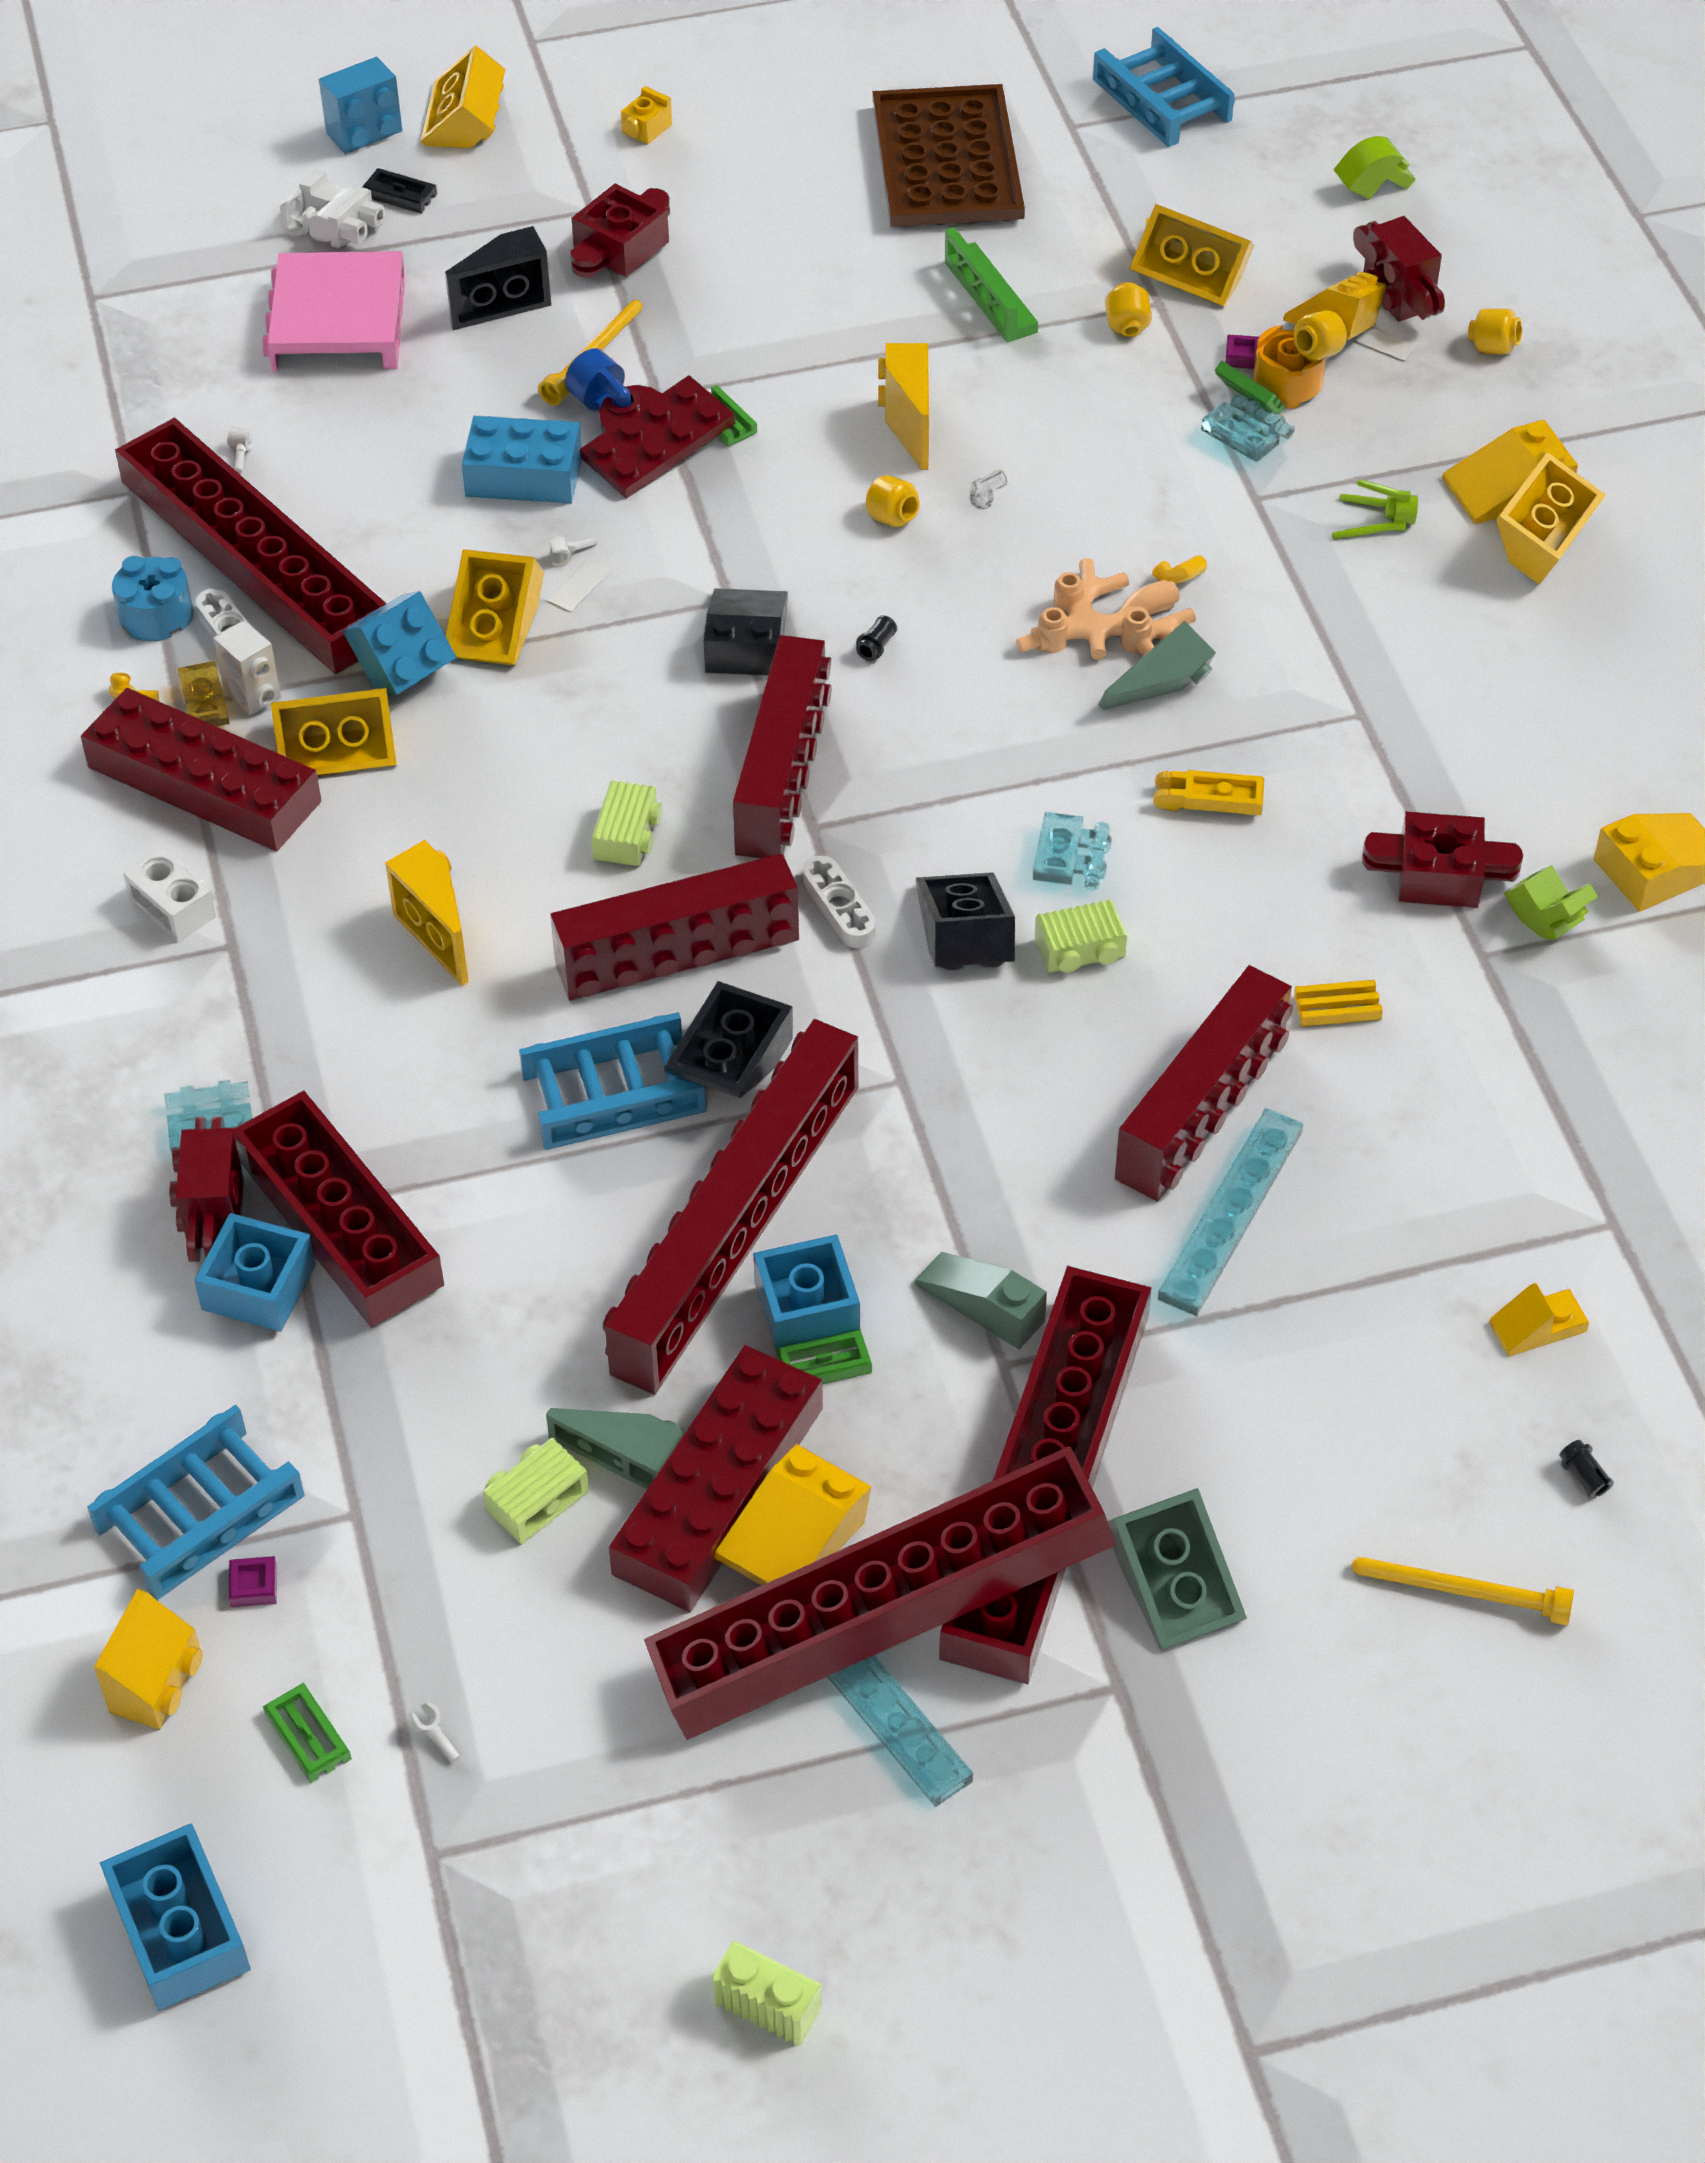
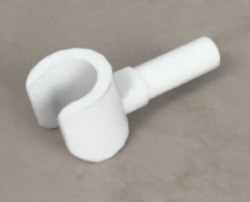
(239, 440)
(561, 548)
(433, 1730)

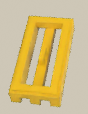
(1336, 997)

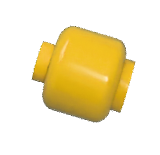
(1128, 309)
(1495, 331)
(1320, 335)
(892, 501)

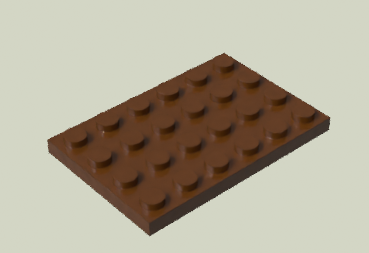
(947, 155)

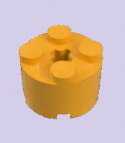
(1285, 370)

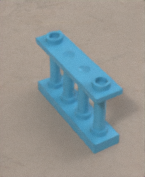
(1153, 108)
(616, 1112)
(204, 1539)

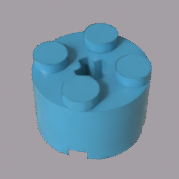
(152, 597)

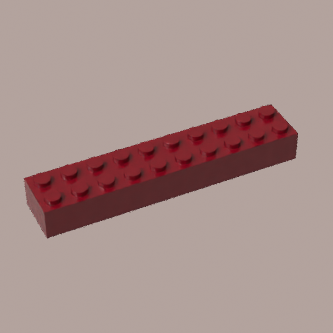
(248, 539)
(731, 1207)
(1064, 1404)
(879, 1592)

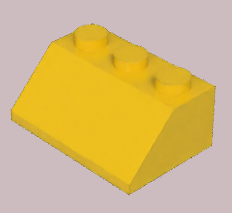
(464, 102)
(1191, 255)
(1353, 300)
(1546, 516)
(336, 731)

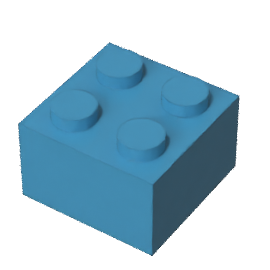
(360, 104)
(399, 643)
(255, 1272)
(806, 1291)

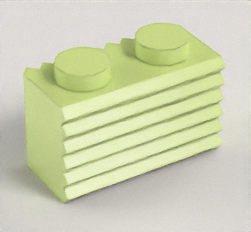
(626, 823)
(1080, 936)
(535, 1489)
(766, 1993)

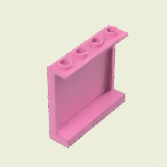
(336, 304)

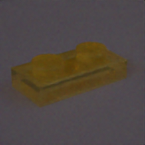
(203, 693)

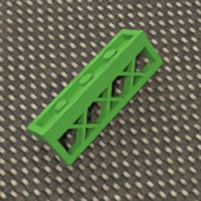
(988, 288)

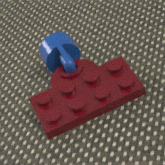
(640, 426)

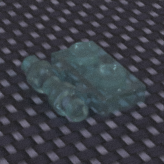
(1246, 427)
(1058, 850)
(189, 1098)

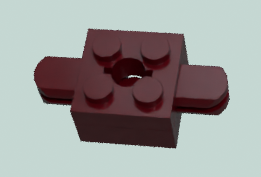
(619, 231)
(1405, 263)
(1436, 876)
(206, 1184)

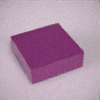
(1241, 351)
(252, 1581)

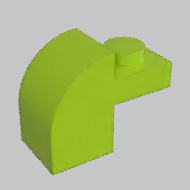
(1370, 164)
(1547, 905)

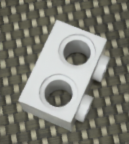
(247, 667)
(170, 894)

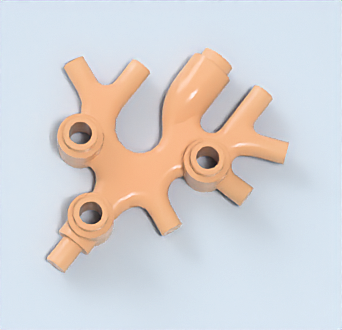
(1076, 619)

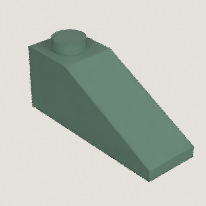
(1164, 669)
(987, 1295)
(619, 1441)

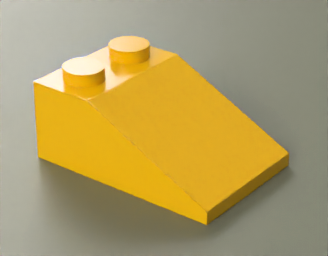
(907, 396)
(1496, 472)
(493, 606)
(1653, 856)
(427, 904)
(795, 1518)

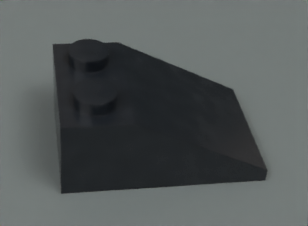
(499, 280)
(743, 630)
(966, 920)
(733, 1040)

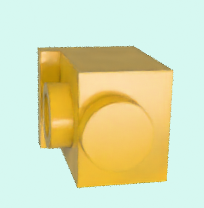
(647, 115)

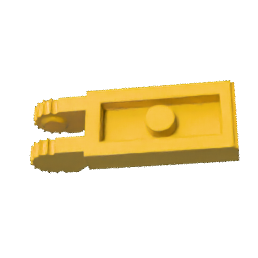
(1209, 791)

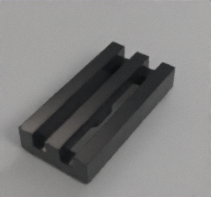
(400, 190)

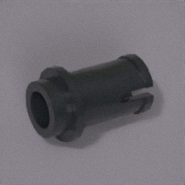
(871, 644)
(1585, 1468)

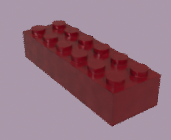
(781, 747)
(201, 769)
(675, 926)
(1203, 1083)
(336, 1199)
(712, 1475)

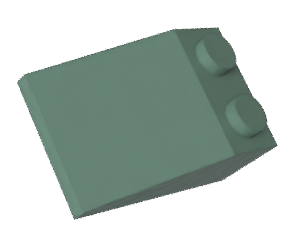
(1176, 1569)

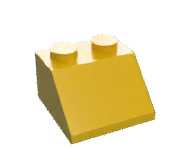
(147, 1662)

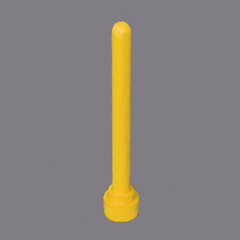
(553, 388)
(1553, 1603)

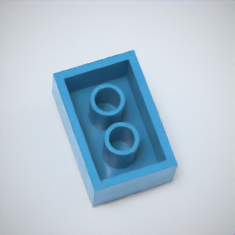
(522, 459)
(175, 1916)

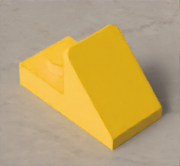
(1537, 1320)

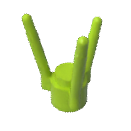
(1400, 508)

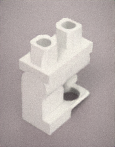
(330, 211)

